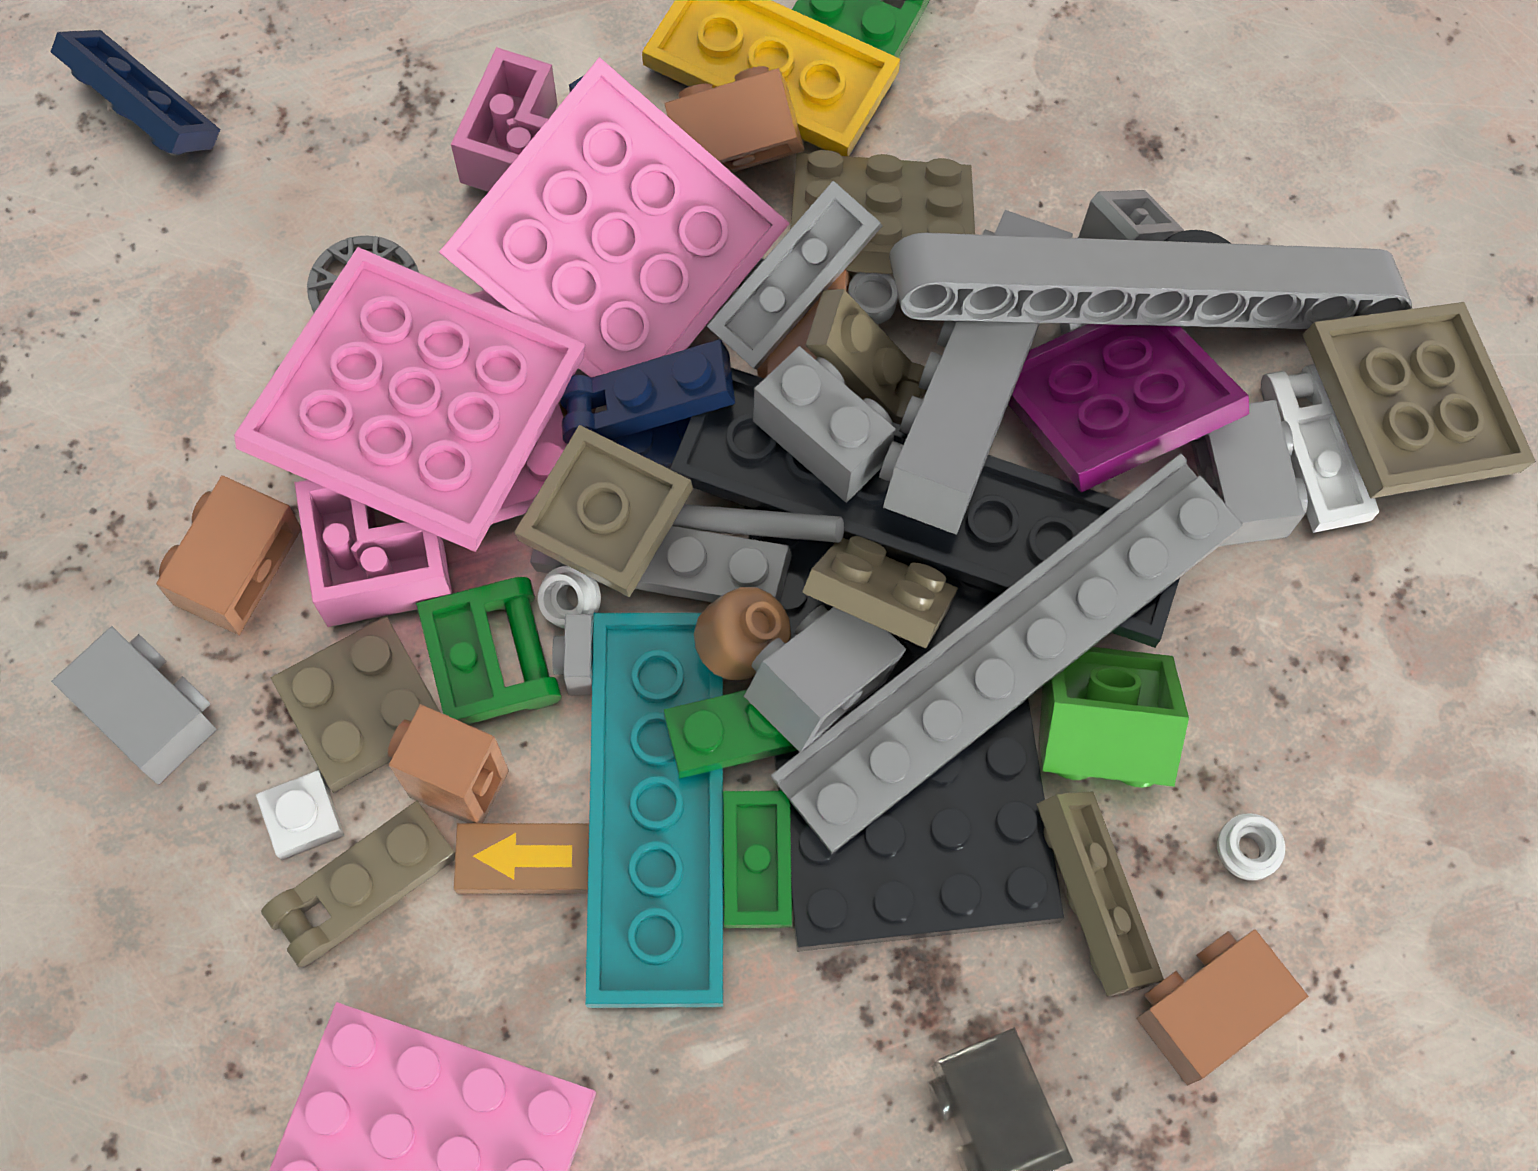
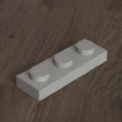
(794, 275)

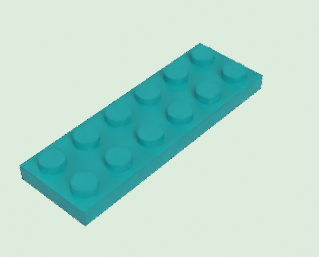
(650, 833)

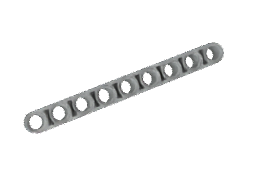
(1139, 281)

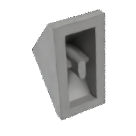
(1127, 217)

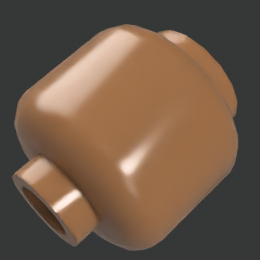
(738, 629)

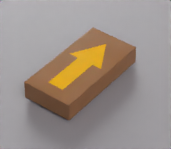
(521, 858)

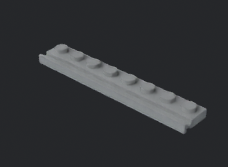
(1005, 653)

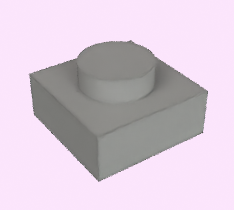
(574, 654)

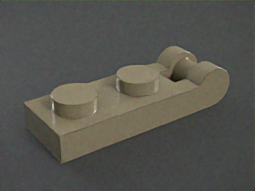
(863, 354)
(360, 883)

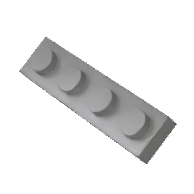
(705, 565)

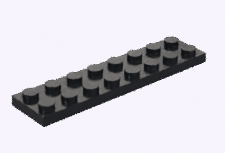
(1006, 531)

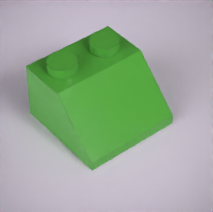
(1114, 718)

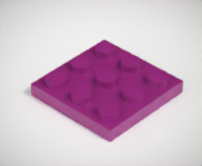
(1121, 397)

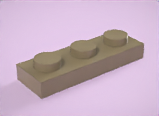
(1099, 893)

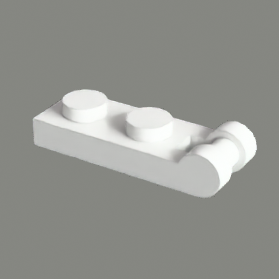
(1320, 451)

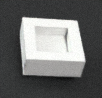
(299, 815)

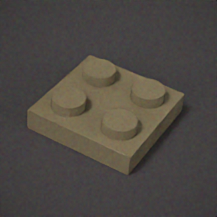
(604, 510)
(881, 590)
(353, 701)

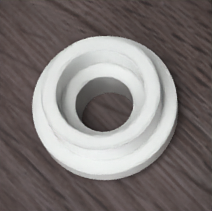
(553, 598)
(1267, 837)

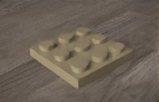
(897, 192)
(1417, 399)

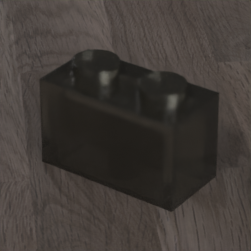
(998, 1108)

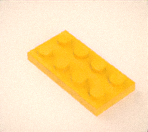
(829, 74)

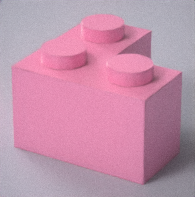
(502, 117)
(365, 568)

